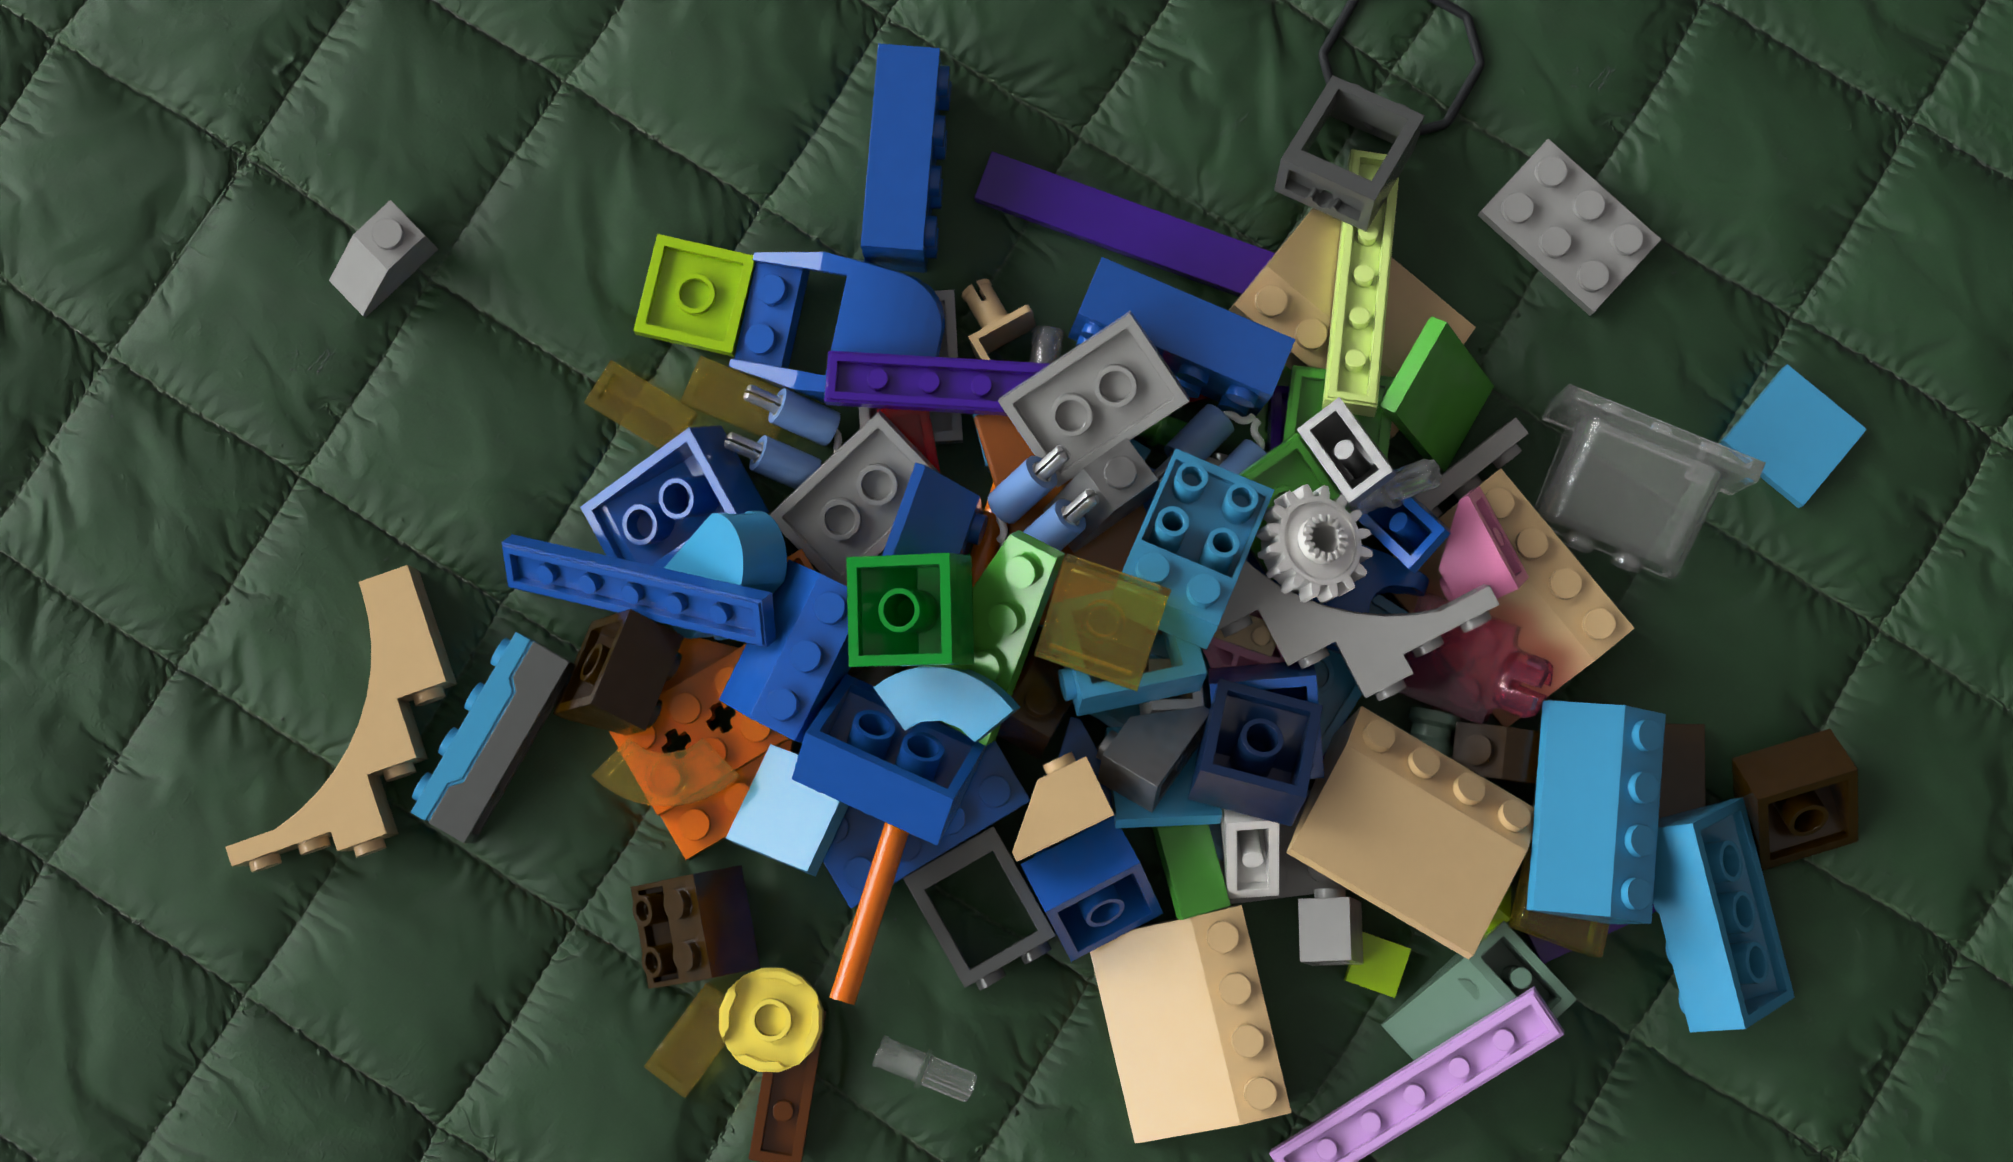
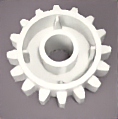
(1290, 556)

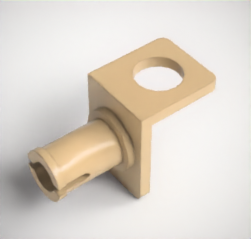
(996, 324)

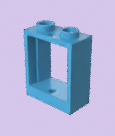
(1183, 677)

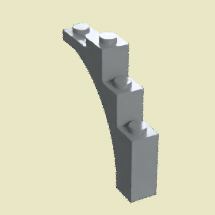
(1368, 642)

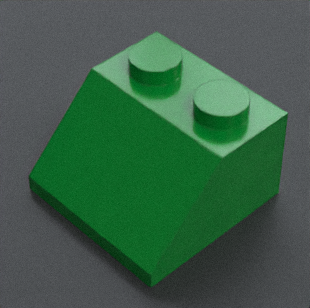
(910, 610)

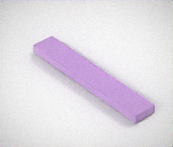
(1426, 1084)

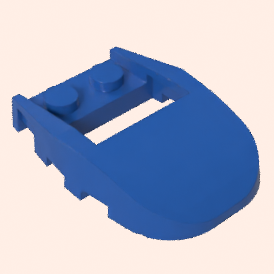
(877, 314)

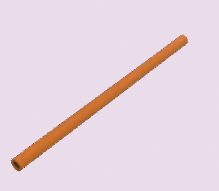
(891, 844)

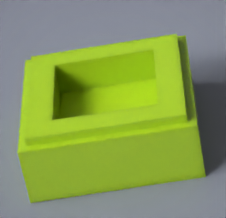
(1381, 966)

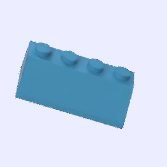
(1596, 812)
(1718, 918)

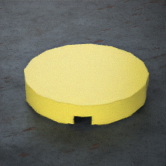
(771, 1019)

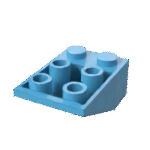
(1197, 542)

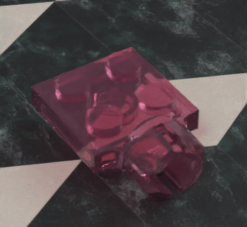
(1477, 670)

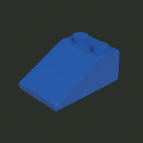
(669, 496)

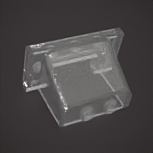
(1633, 482)

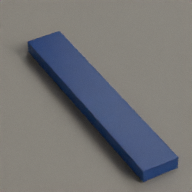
(650, 590)

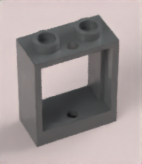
(1353, 196)
(991, 969)

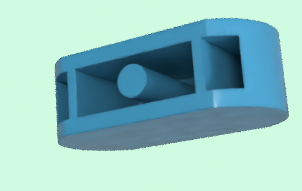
(735, 550)

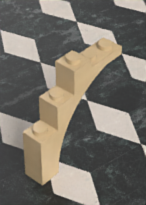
(405, 667)

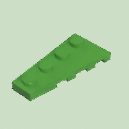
(1009, 609)

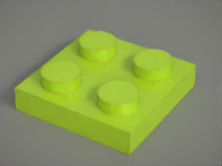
(695, 295)

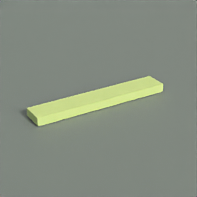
(1360, 301)

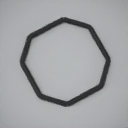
(1466, 87)

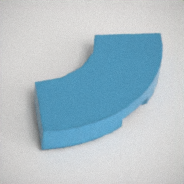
(947, 696)

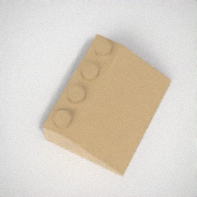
(1297, 298)
(1559, 605)
(1413, 831)
(1190, 1026)

